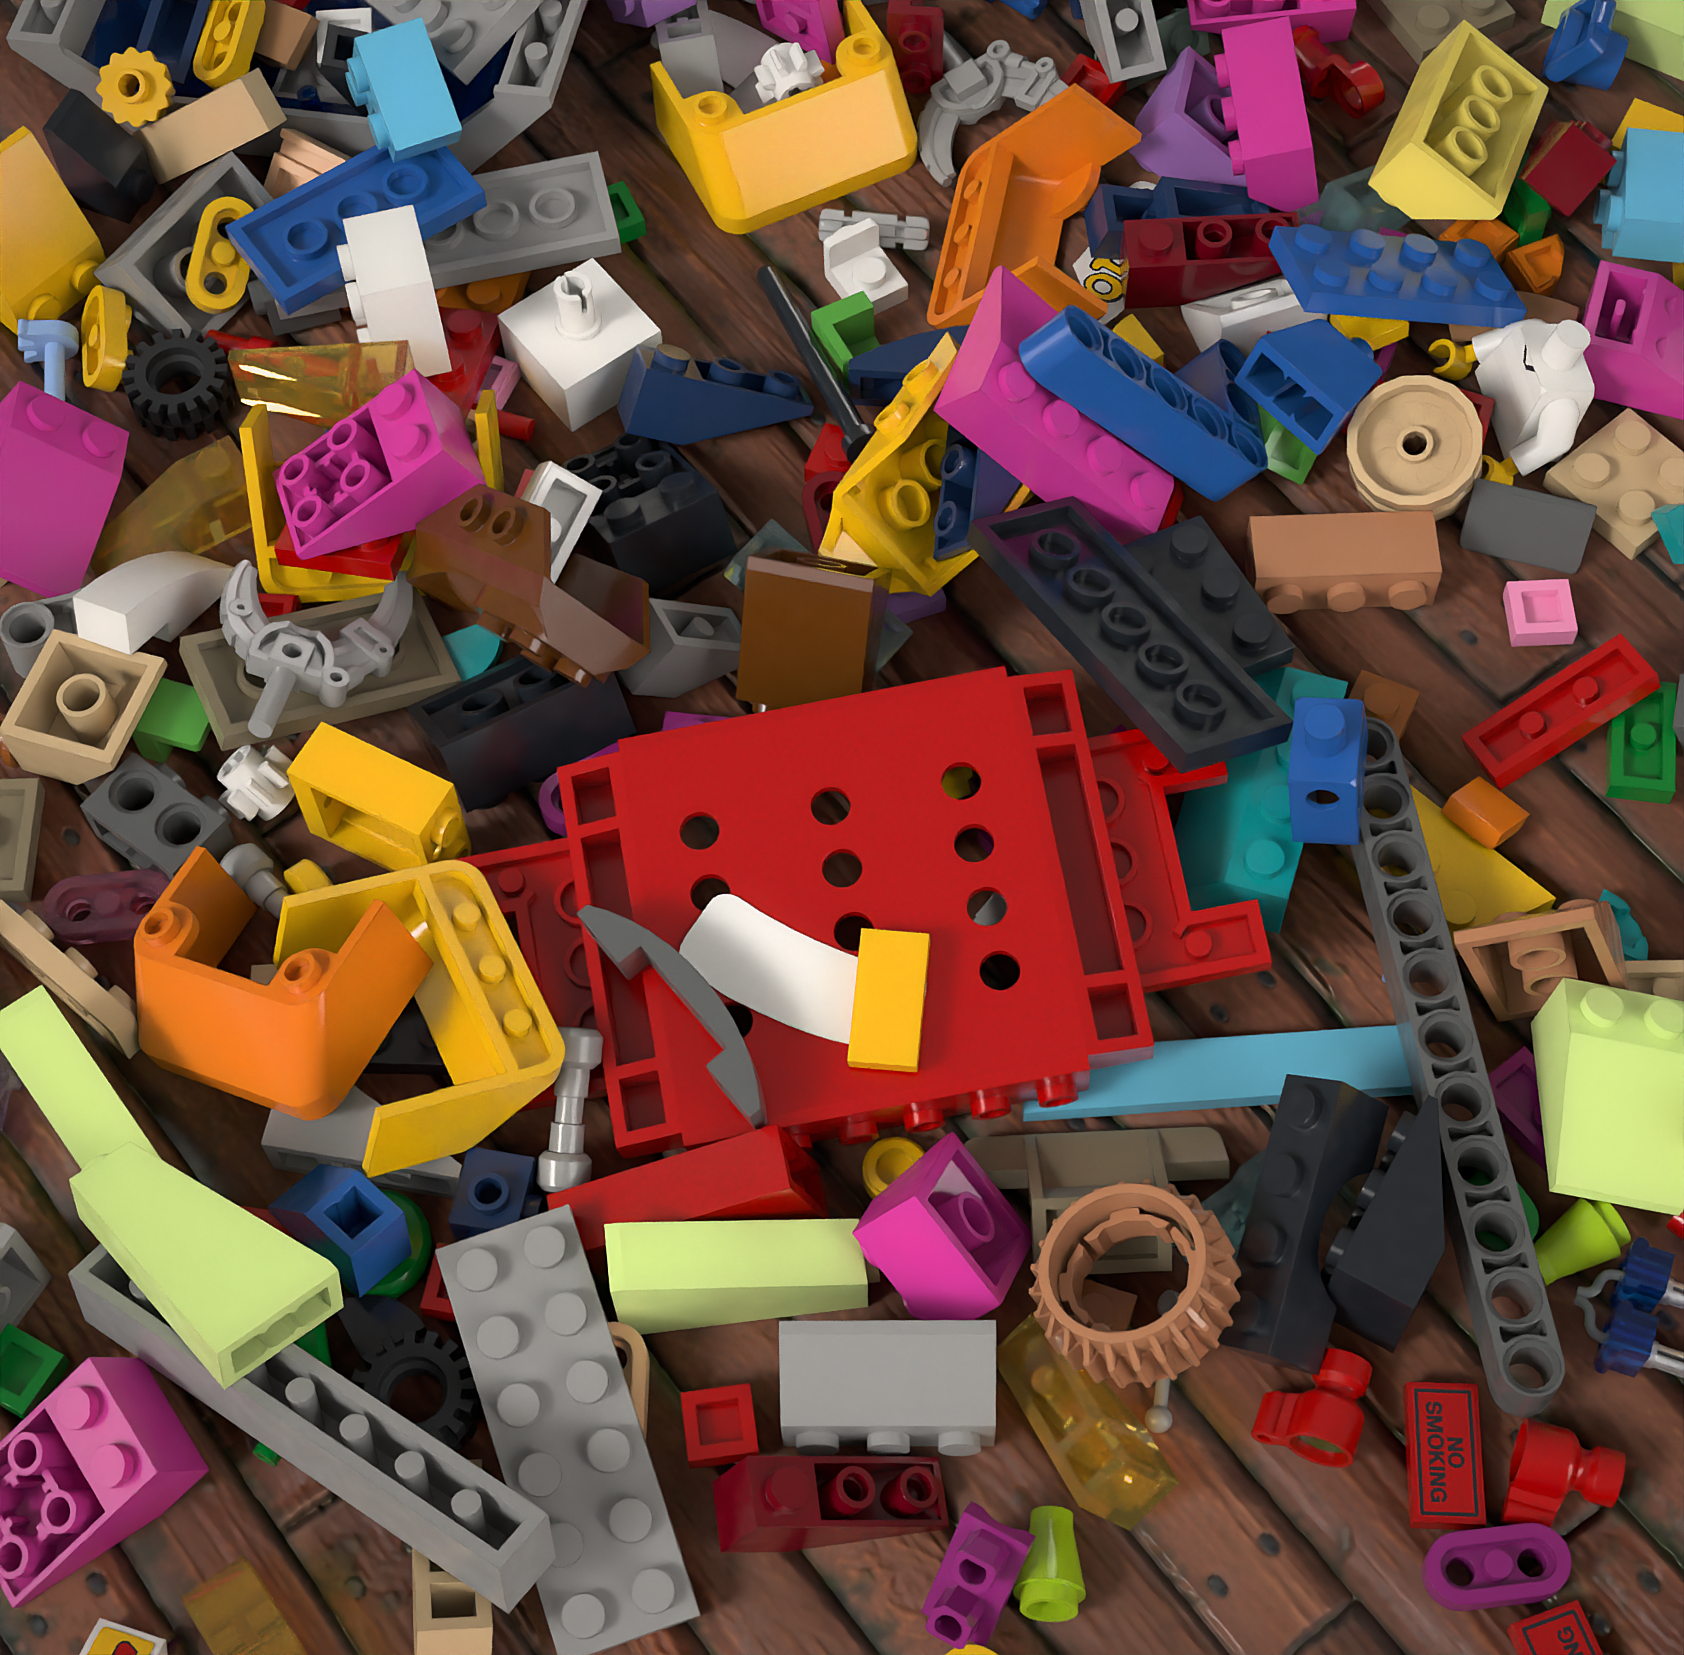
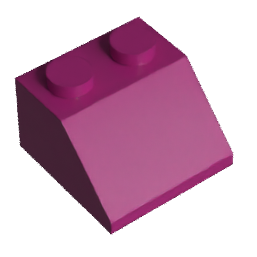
(945, 1236)

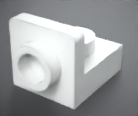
(858, 264)

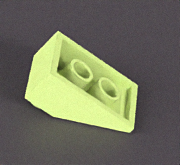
(1612, 1094)

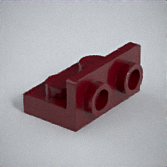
(916, 43)

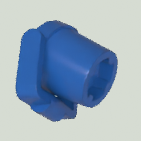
(1585, 46)

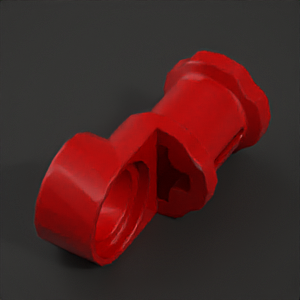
(1349, 85)

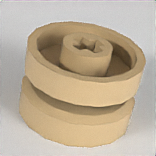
(1407, 416)

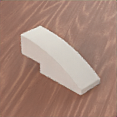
(148, 599)

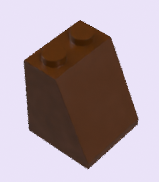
(809, 628)

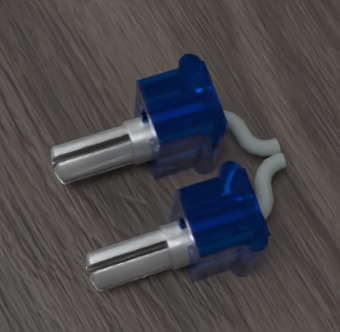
(1630, 1330)

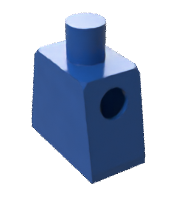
(1310, 379)
(1328, 756)

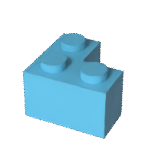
(403, 90)
(1644, 197)

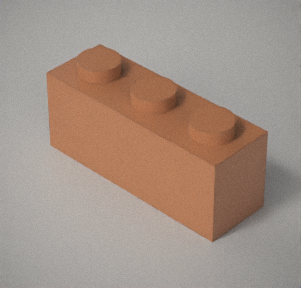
(1343, 560)

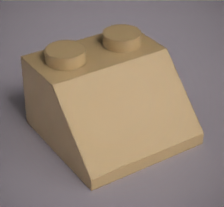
(79, 708)

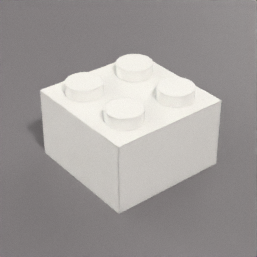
(393, 286)

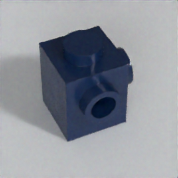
(494, 1192)

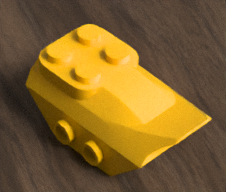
(893, 488)

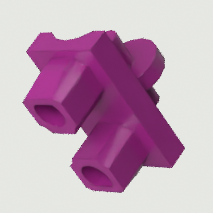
(975, 1578)

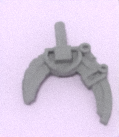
(973, 91)
(305, 659)

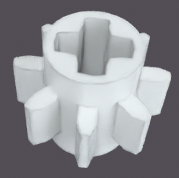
(787, 72)
(256, 782)

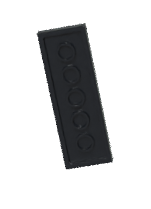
(1129, 634)

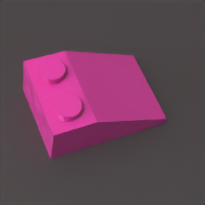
(53, 488)

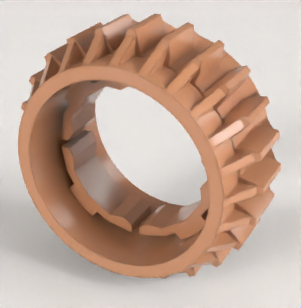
(1096, 1226)

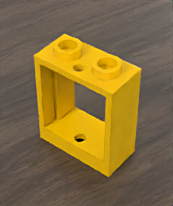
(376, 803)

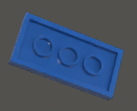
(297, 234)
(1395, 277)

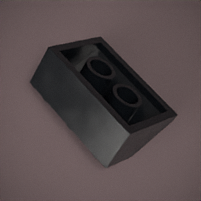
(516, 728)

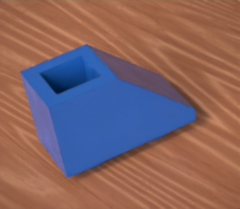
(347, 1223)

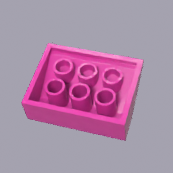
(1038, 433)

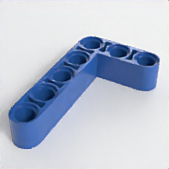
(1184, 421)

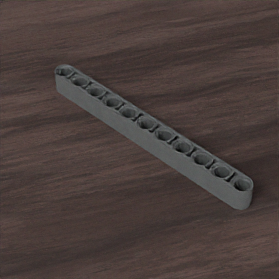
(1453, 1081)

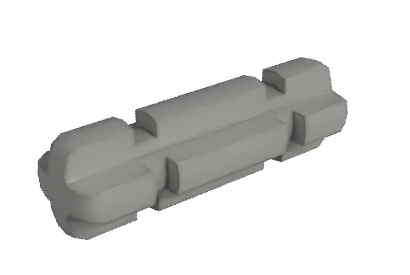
(912, 233)

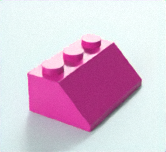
(1268, 114)

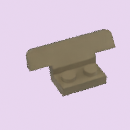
(1071, 1165)

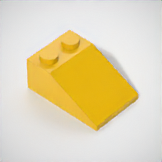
(44, 237)

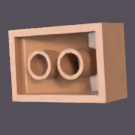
(1526, 956)

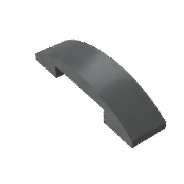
(632, 950)

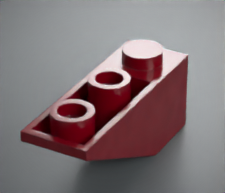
(1567, 164)
(1195, 257)
(826, 1501)

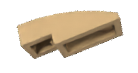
(210, 126)

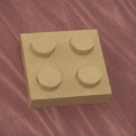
(1627, 475)

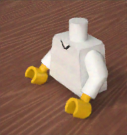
(1537, 388)

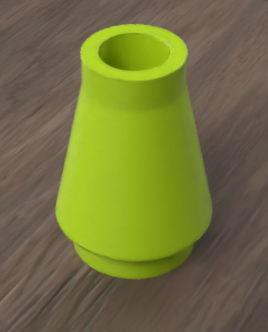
(1580, 1239)
(1052, 1573)

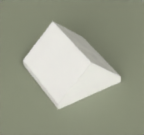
(1245, 314)

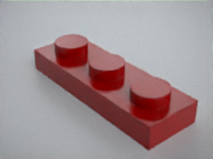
(1560, 711)

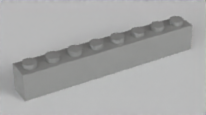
(345, 1443)

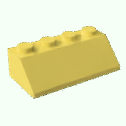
(1460, 131)

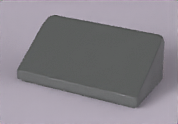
(1526, 526)

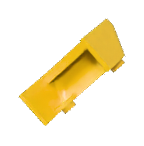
(799, 148)
(269, 518)
(473, 999)

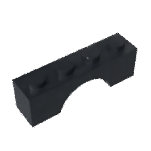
(1316, 1145)

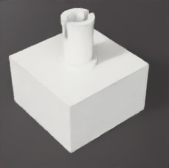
(577, 342)

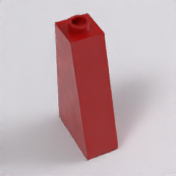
(730, 1180)

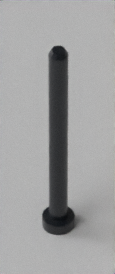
(855, 430)

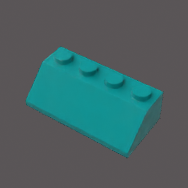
(1238, 833)

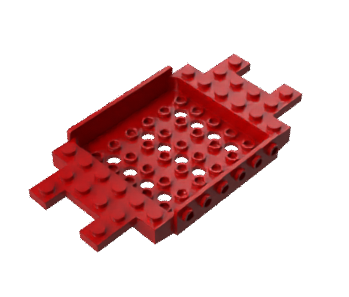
(1075, 856)

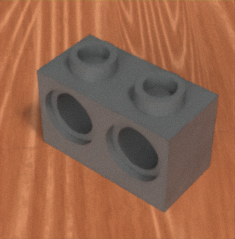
(152, 834)

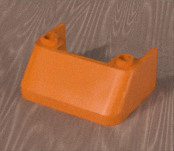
(1015, 204)
(275, 1043)

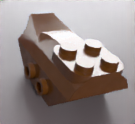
(494, 560)

